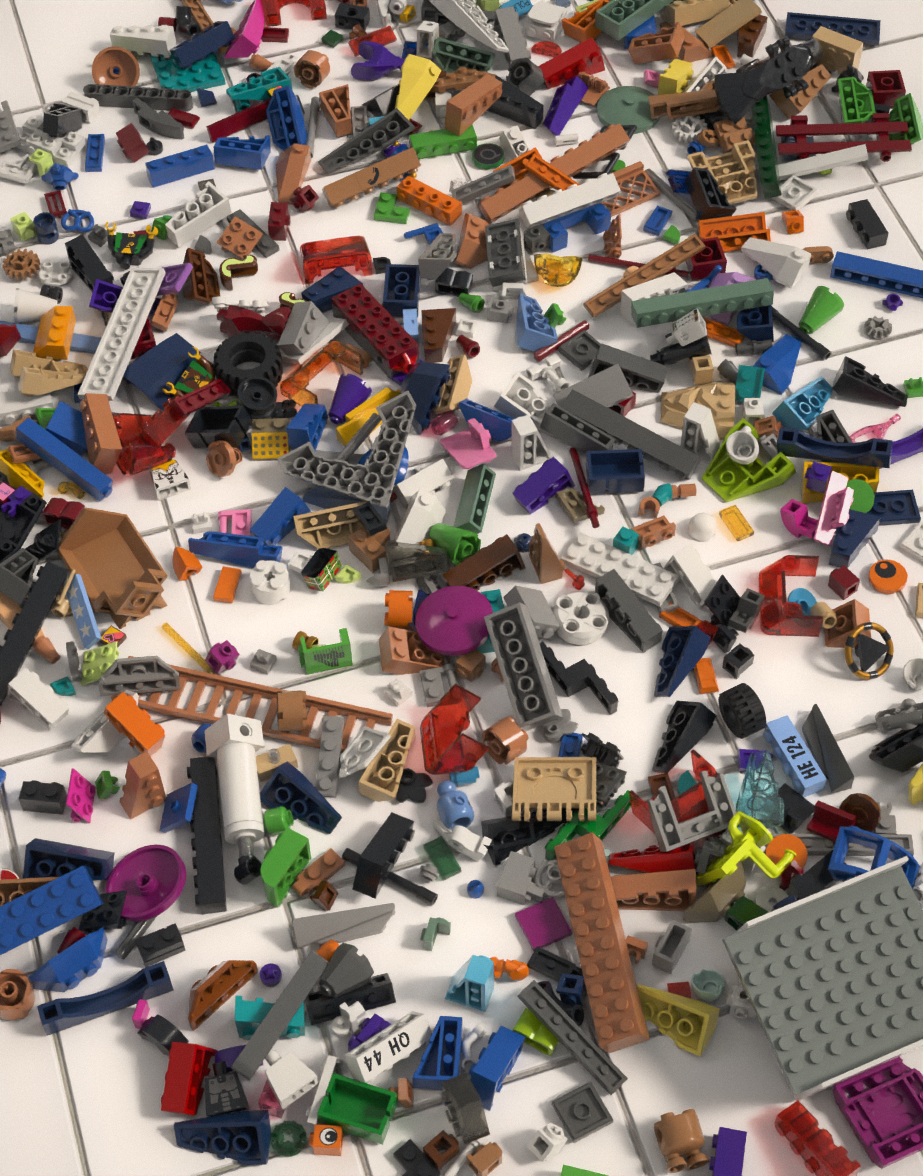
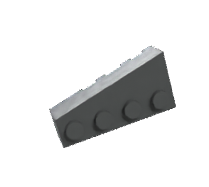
(628, 611)

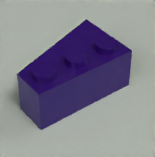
(542, 485)

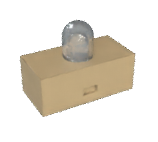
(269, 761)

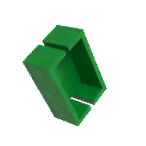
(358, 1108)

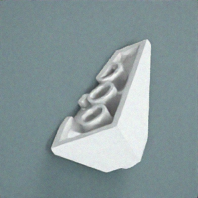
(523, 399)

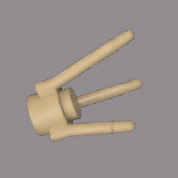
(61, 607)

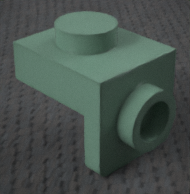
(435, 926)

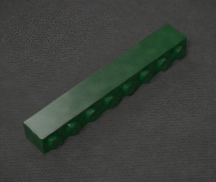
(766, 148)

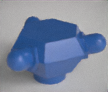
(59, 176)

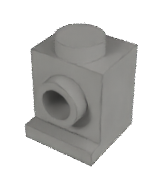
(499, 310)

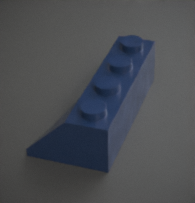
(202, 44)
(56, 859)

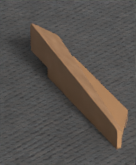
(683, 104)

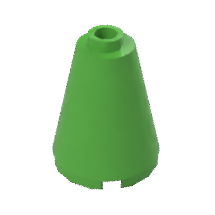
(820, 309)
(458, 541)

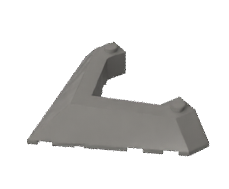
(366, 482)

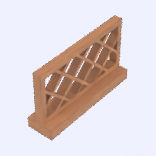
(628, 175)

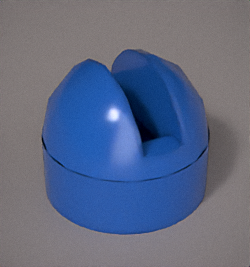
(477, 891)

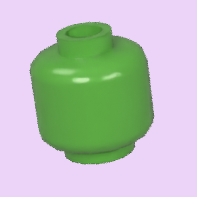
(277, 820)

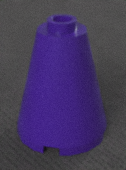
(347, 396)

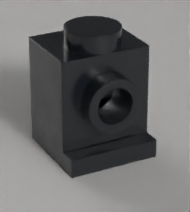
(738, 660)

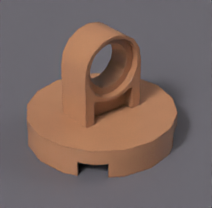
(222, 458)

